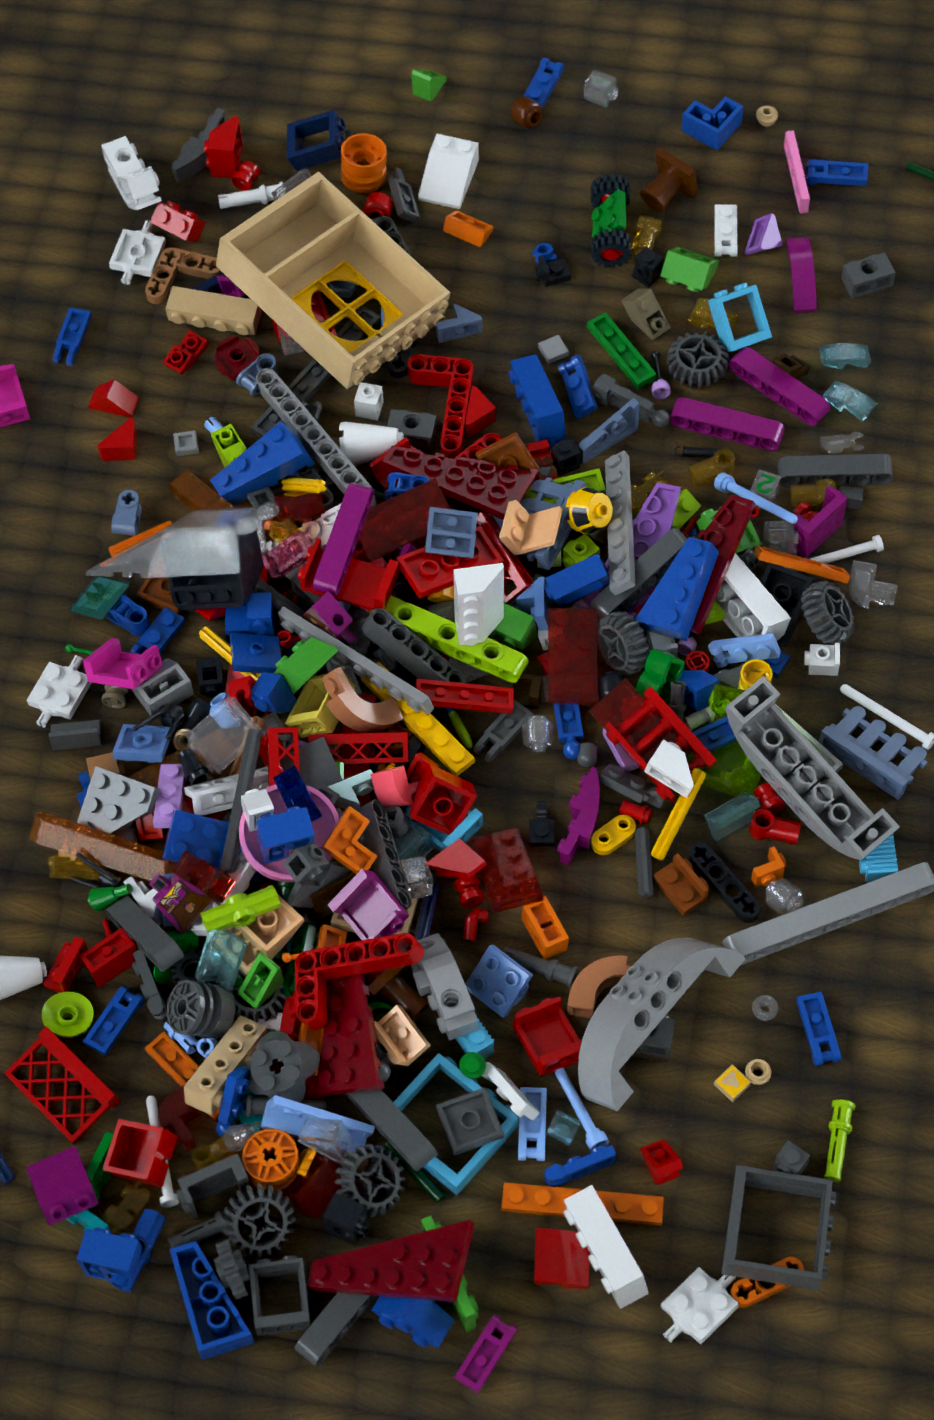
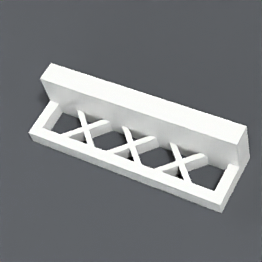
(220, 793)

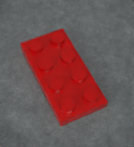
(434, 572)

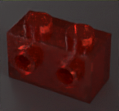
(299, 506)
(316, 1189)

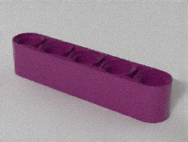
(779, 386)
(727, 424)
(343, 539)

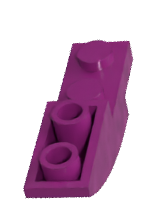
(584, 817)

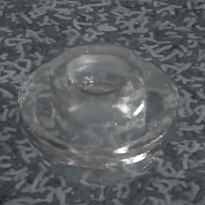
(768, 1001)

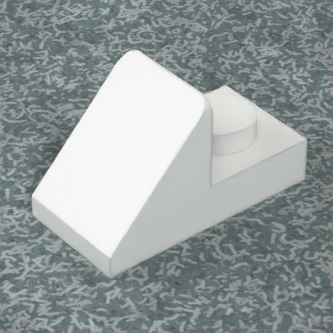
(144, 897)

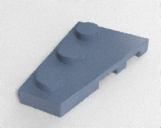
(612, 431)

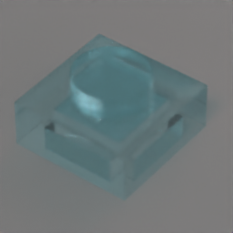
(563, 1127)

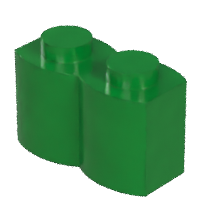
(659, 671)

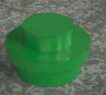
(472, 1065)

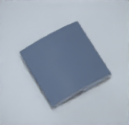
(451, 532)

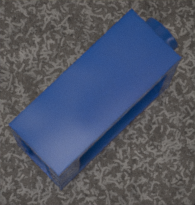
(577, 581)

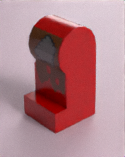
(541, 453)

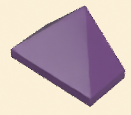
(764, 235)

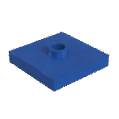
(254, 652)

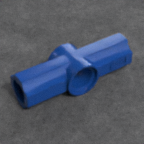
(147, 1233)

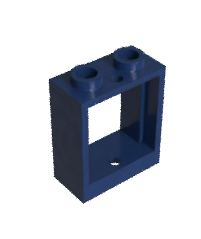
(320, 153)

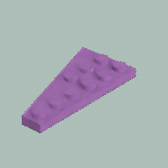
(648, 527)

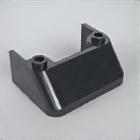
(221, 589)

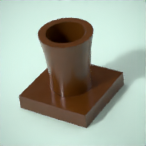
(673, 176)
(397, 991)

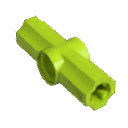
(241, 909)

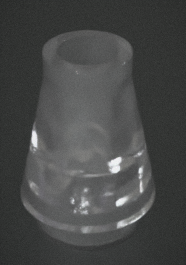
(237, 1135)

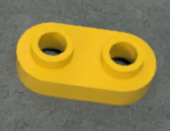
(614, 833)

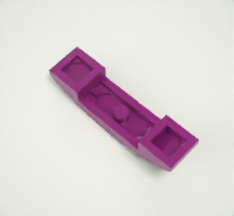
(802, 274)

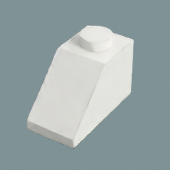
(671, 768)
(254, 805)

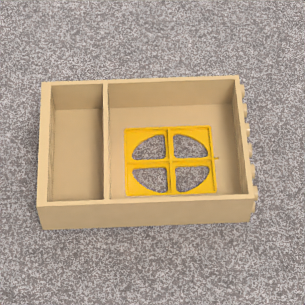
(322, 238)

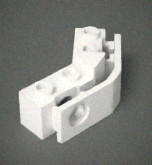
(130, 175)

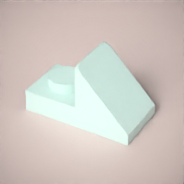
(351, 787)

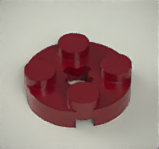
(233, 346)

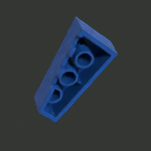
(538, 399)
(262, 464)
(680, 591)
(210, 1311)

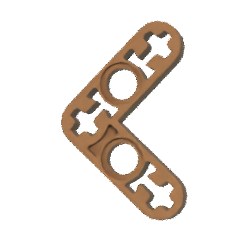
(177, 265)

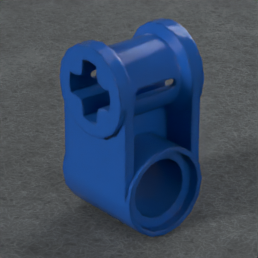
(405, 483)
(126, 613)

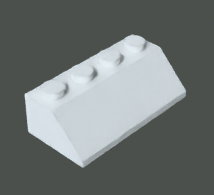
(478, 602)
(749, 605)

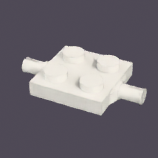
(137, 252)
(59, 691)
(699, 1306)

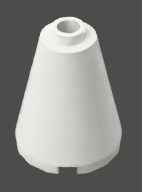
(367, 442)
(19, 974)

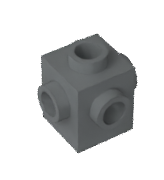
(306, 863)

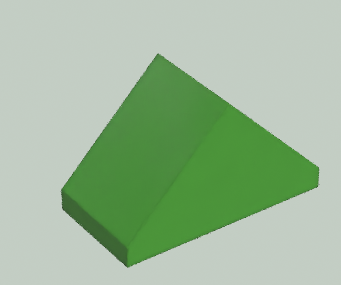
(426, 83)
(261, 981)

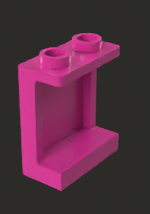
(12, 402)
(121, 669)

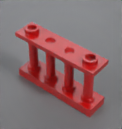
(669, 721)

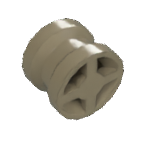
(114, 696)

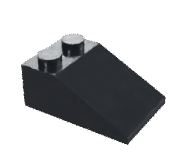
(787, 590)

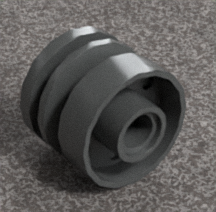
(200, 1009)

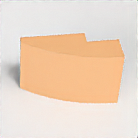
(267, 933)

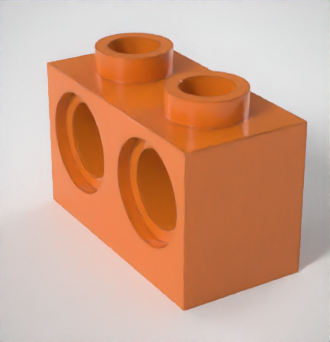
(545, 928)

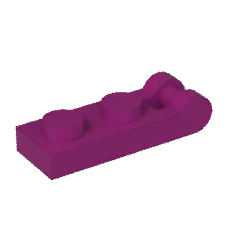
(485, 1354)

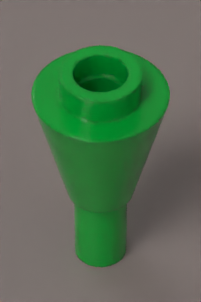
(102, 897)

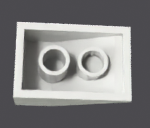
(448, 171)

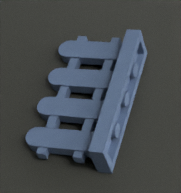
(560, 492)
(865, 761)

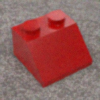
(224, 148)
(442, 800)

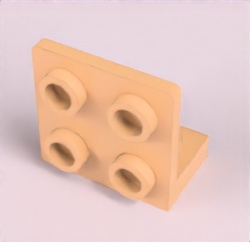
(529, 532)

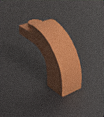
(354, 710)
(592, 982)

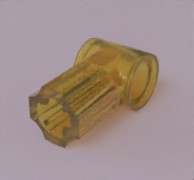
(646, 233)
(702, 317)
(712, 467)
(811, 493)
(282, 530)
(210, 1154)

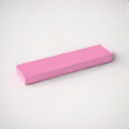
(796, 172)

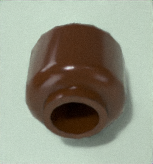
(526, 112)

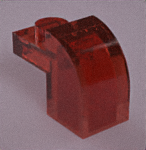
(204, 876)
(175, 1114)

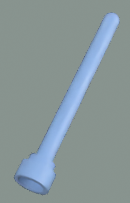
(727, 484)
(594, 1136)

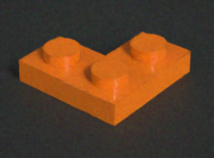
(344, 844)

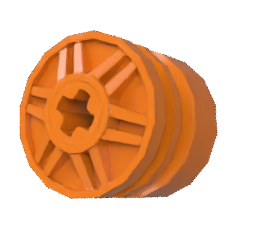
(363, 163)
(276, 1172)

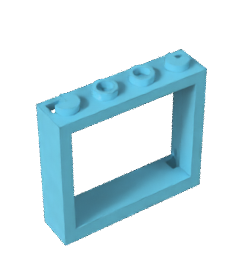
(435, 1167)

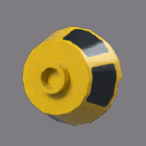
(588, 510)

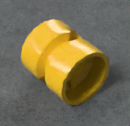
(752, 672)

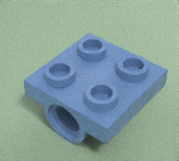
(498, 981)

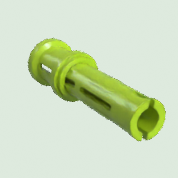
(839, 1128)

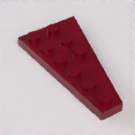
(465, 479)

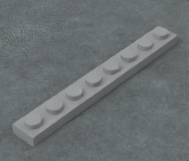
(621, 523)
(360, 664)

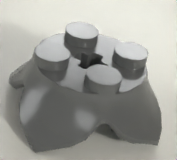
(299, 1063)

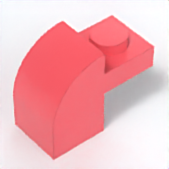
(393, 787)

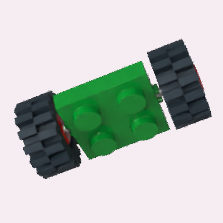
(611, 199)

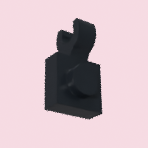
(541, 829)

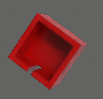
(140, 1153)

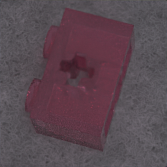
(288, 555)

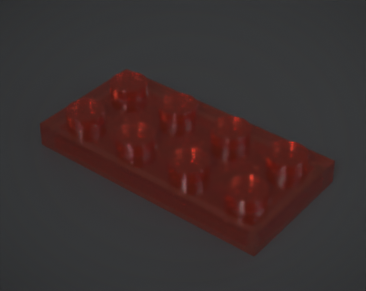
(400, 520)
(572, 656)
(619, 706)
(508, 871)

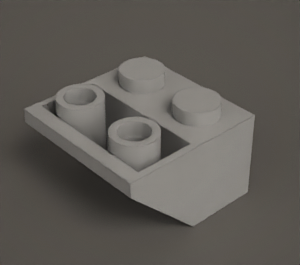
(164, 687)

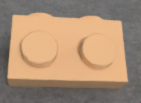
(400, 1037)

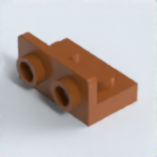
(682, 885)

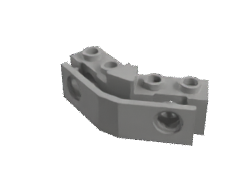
(441, 978)

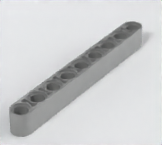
(309, 431)
(832, 913)

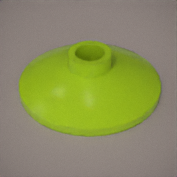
(67, 1005)

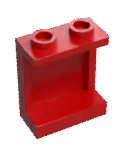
(547, 1036)

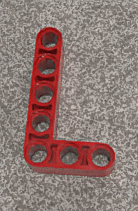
(457, 403)
(346, 966)

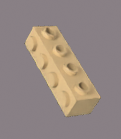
(213, 310)
(235, 1049)

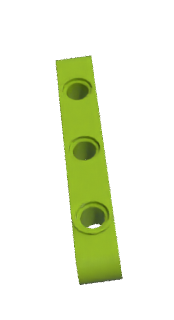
(432, 629)

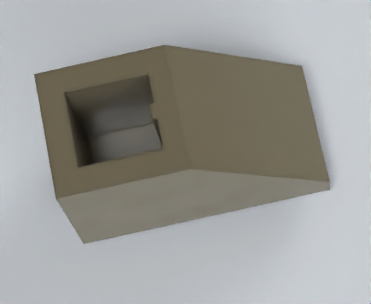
(646, 312)

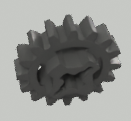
(231, 1269)

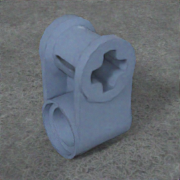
(247, 377)
(127, 514)

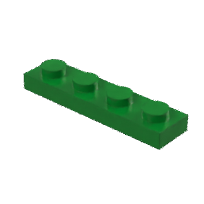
(621, 350)

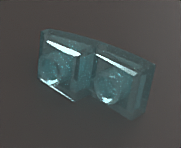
(840, 354)
(845, 396)

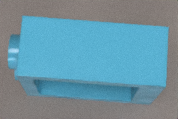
(721, 320)

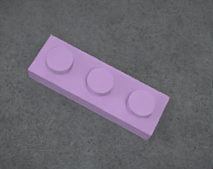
(170, 795)

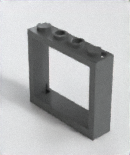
(789, 1184)

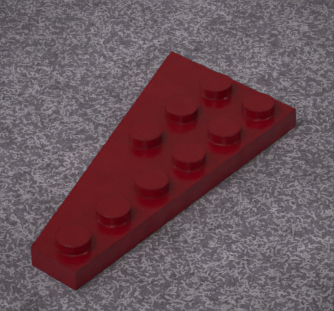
(725, 534)
(349, 1040)
(411, 1267)

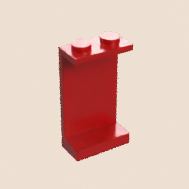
(363, 584)

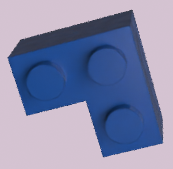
(714, 125)
(255, 618)
(283, 832)
(108, 1254)
(419, 1317)

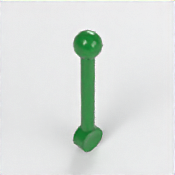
(70, 648)

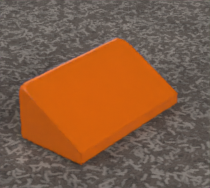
(467, 228)

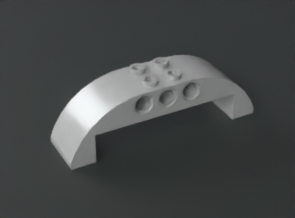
(803, 775)
(637, 1008)

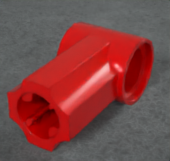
(775, 829)

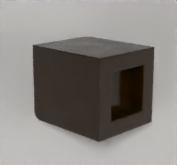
(528, 690)

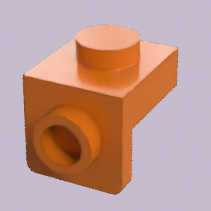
(770, 871)

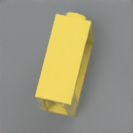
(310, 710)

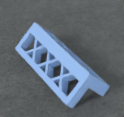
(291, 1115)

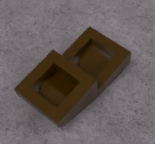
(791, 365)

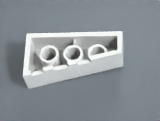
(606, 1247)

